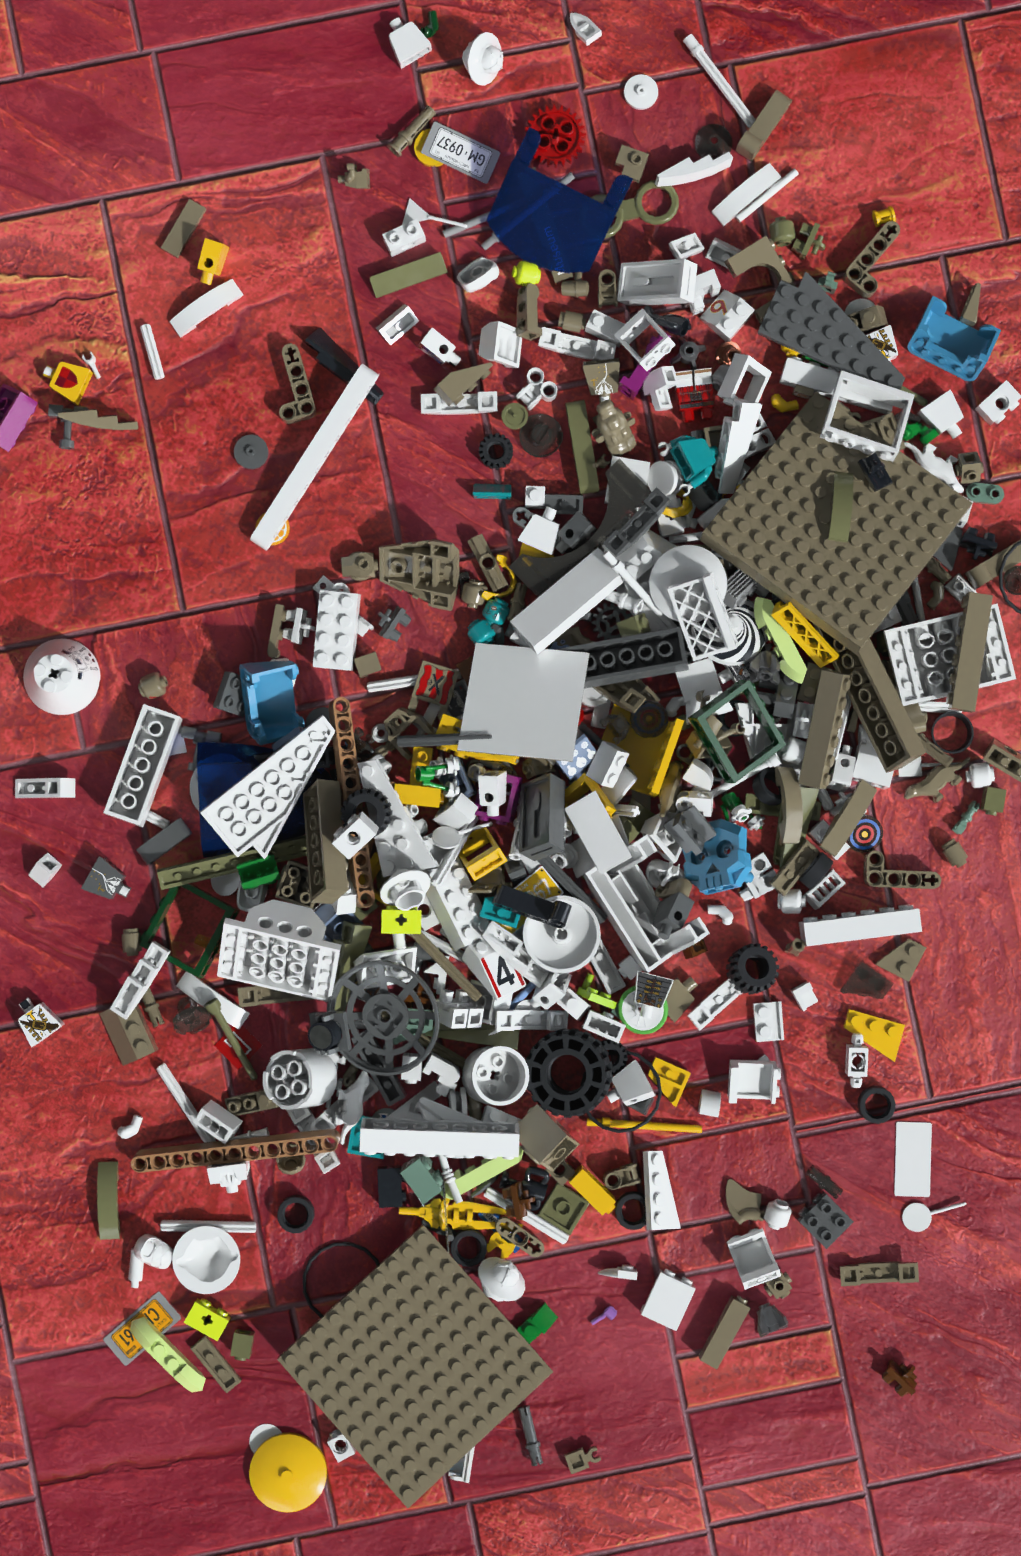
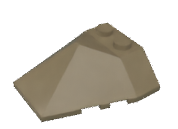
(423, 569)

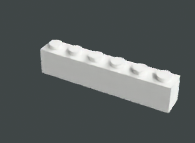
(824, 382)

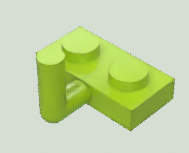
(592, 994)

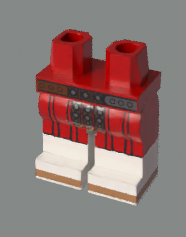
(698, 400)

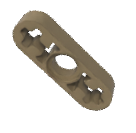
(534, 1240)

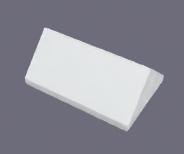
(403, 956)

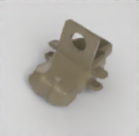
(614, 428)
(487, 884)

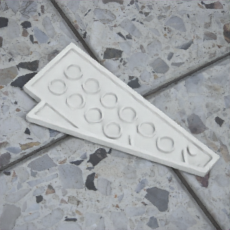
(263, 799)

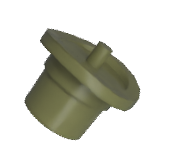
(514, 416)

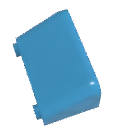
(952, 343)
(269, 699)

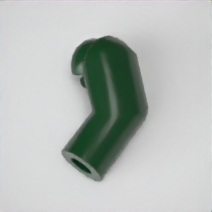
(432, 27)

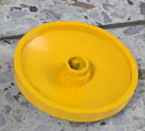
(288, 1472)

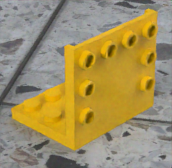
(647, 756)

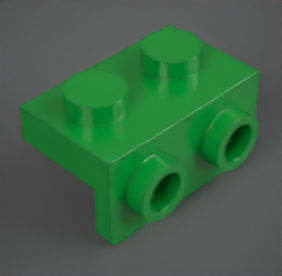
(258, 872)

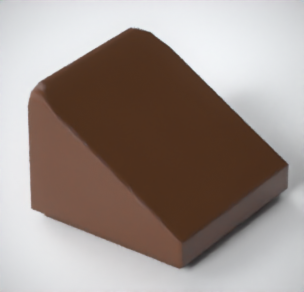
(695, 949)

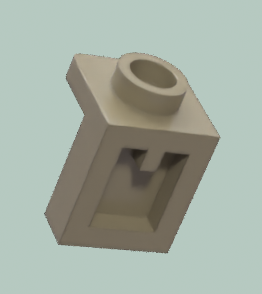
(534, 767)

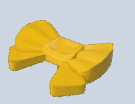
(497, 1241)

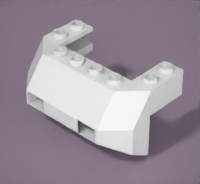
(632, 906)

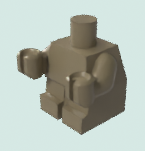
(355, 179)

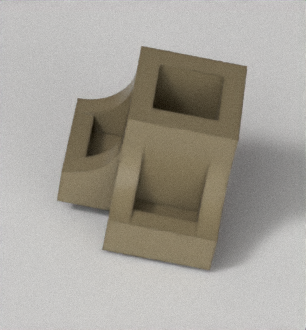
(632, 162)

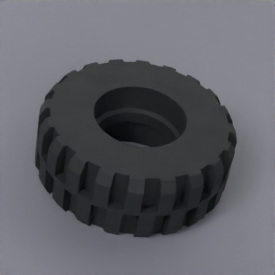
(544, 1088)

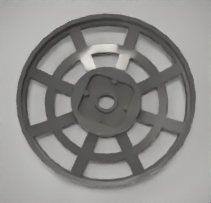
(377, 1025)

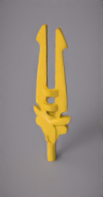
(435, 1215)

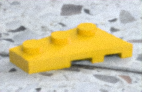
(876, 1031)

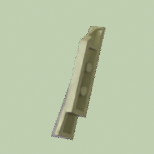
(479, 1035)

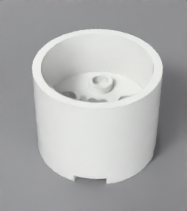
(510, 1076)
(299, 1078)

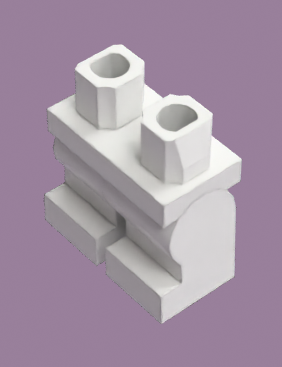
(760, 883)

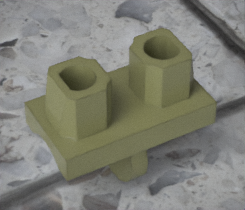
(808, 231)

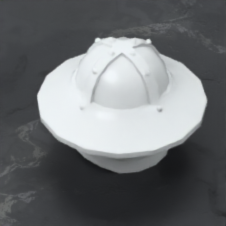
(483, 58)
(405, 889)
(501, 1279)

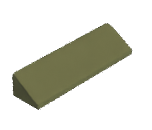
(408, 275)

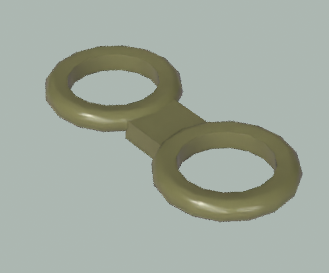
(633, 208)

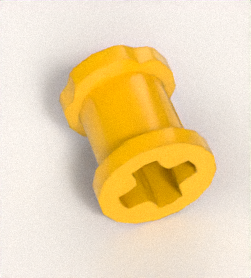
(883, 216)

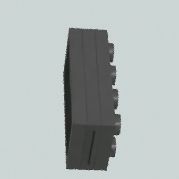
(542, 817)

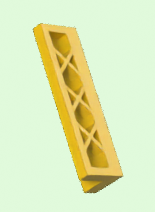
(804, 633)

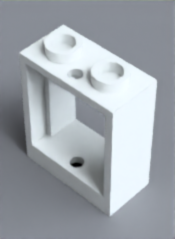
(640, 323)
(734, 377)

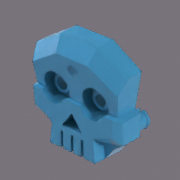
(718, 869)

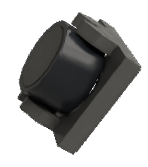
(326, 1033)

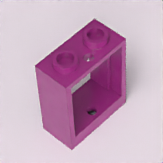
(512, 804)

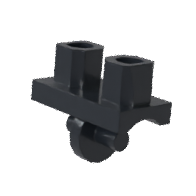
(875, 472)
(977, 545)

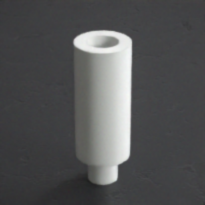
(135, 1270)

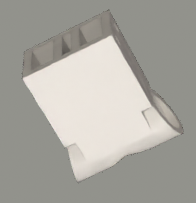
(698, 678)
(868, 764)

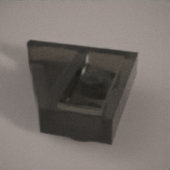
(867, 982)

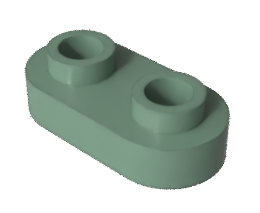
(985, 493)

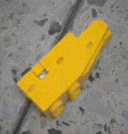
(452, 725)

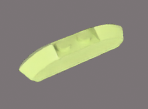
(791, 662)
(476, 1175)
(167, 1355)

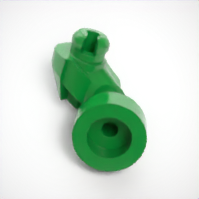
(926, 434)

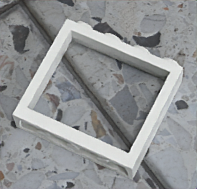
(874, 391)

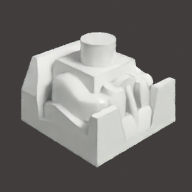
(500, 344)
(228, 1174)

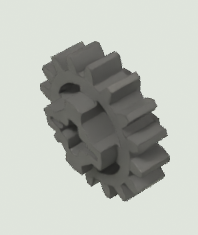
(603, 619)

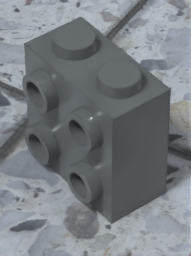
(824, 1219)

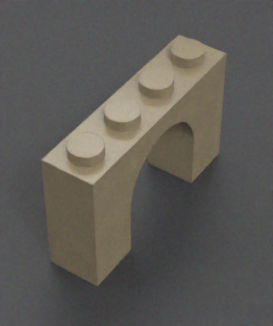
(760, 254)

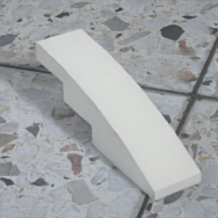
(687, 171)
(513, 952)
(140, 980)

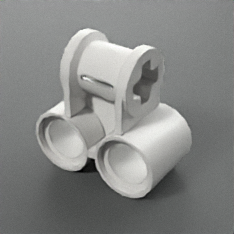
(533, 392)

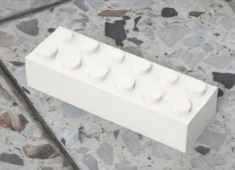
(143, 765)
(453, 903)
(860, 926)

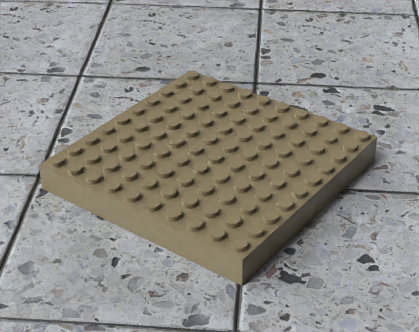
(782, 514)
(415, 1365)

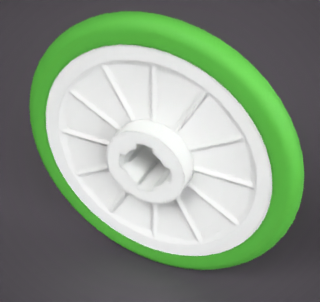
(630, 1012)

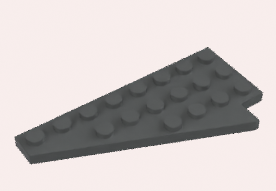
(818, 328)

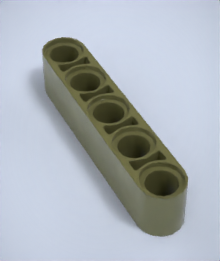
(582, 447)

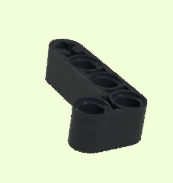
(533, 907)

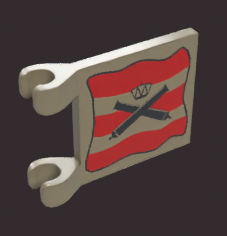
(434, 685)

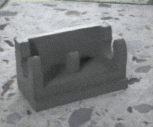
(564, 503)

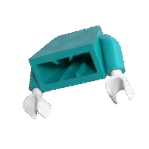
(693, 459)

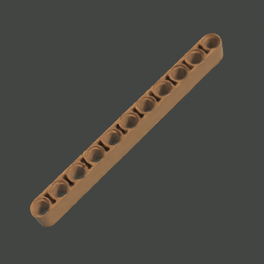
(353, 774)
(243, 1145)

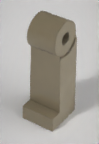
(527, 313)

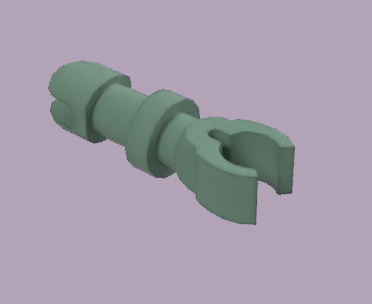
(961, 825)

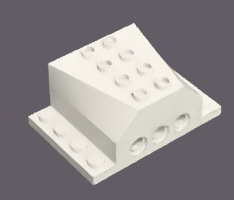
(924, 655)
(280, 950)

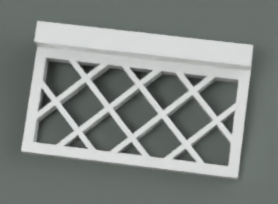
(718, 609)

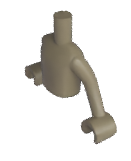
(714, 723)

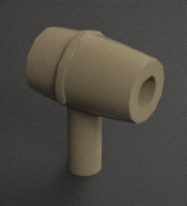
(575, 287)

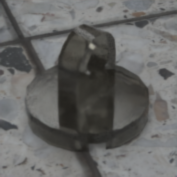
(190, 1019)

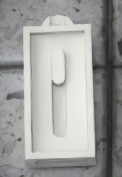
(657, 282)
(336, 628)

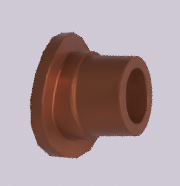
(726, 352)

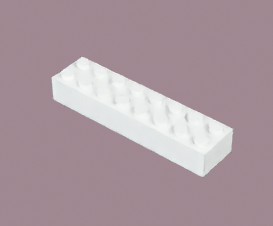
(439, 1138)

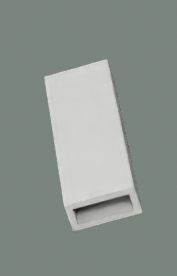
(566, 601)

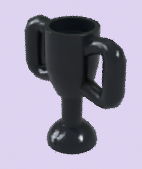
(672, 323)
(535, 1187)

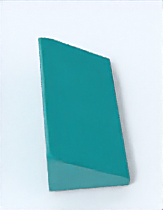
(492, 491)

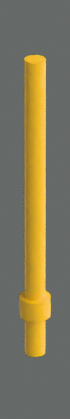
(606, 1121)

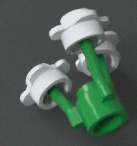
(438, 768)
(740, 812)

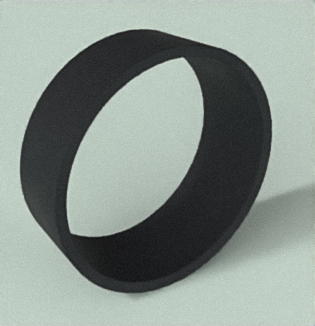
(970, 732)

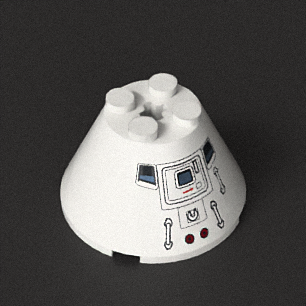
(76, 673)

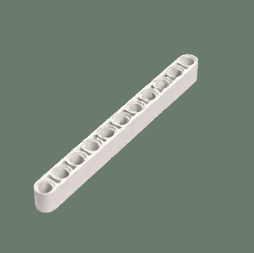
(314, 457)

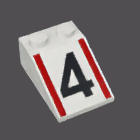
(492, 970)

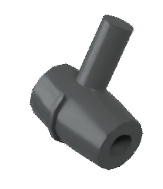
(421, 956)

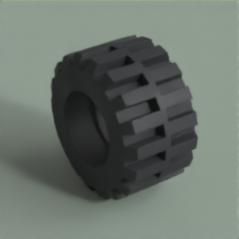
(374, 797)
(766, 964)

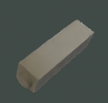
(724, 1331)

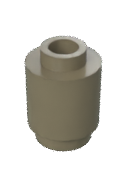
(572, 321)
(954, 853)
(131, 941)

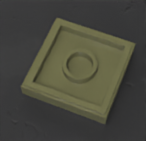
(563, 1208)

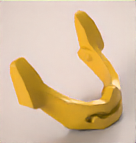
(683, 510)
(502, 562)

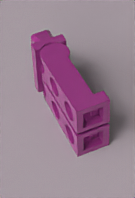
(631, 386)

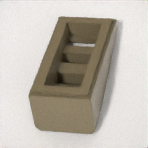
(970, 310)

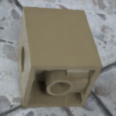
(295, 884)
(545, 1138)

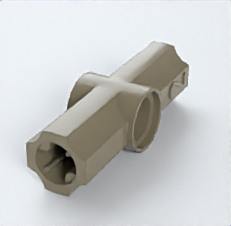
(481, 552)

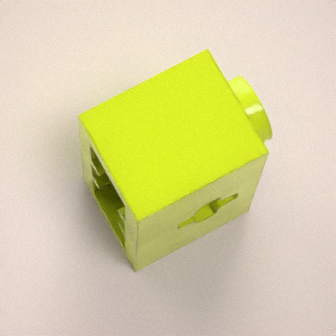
(391, 926)
(197, 1319)

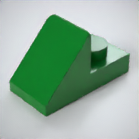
(537, 1323)

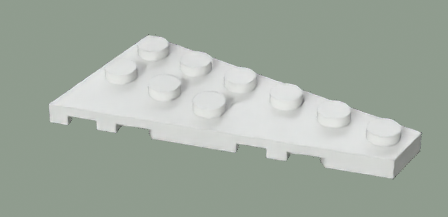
(401, 842)

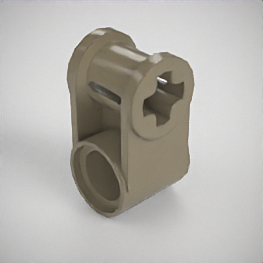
(607, 292)
(672, 887)
(623, 1176)

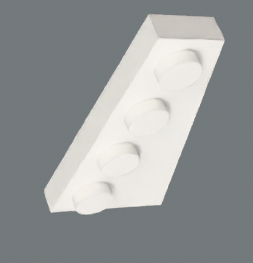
(659, 1199)

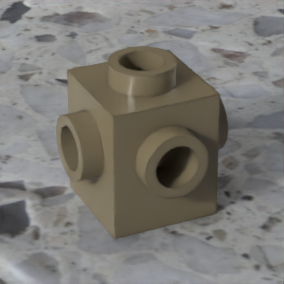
(969, 467)
(783, 1290)

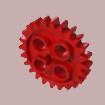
(559, 119)

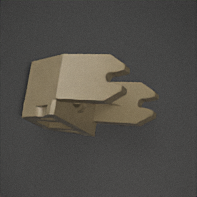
(395, 728)

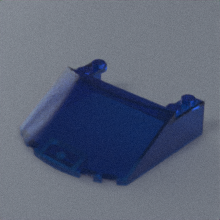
(549, 220)

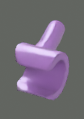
(610, 1312)

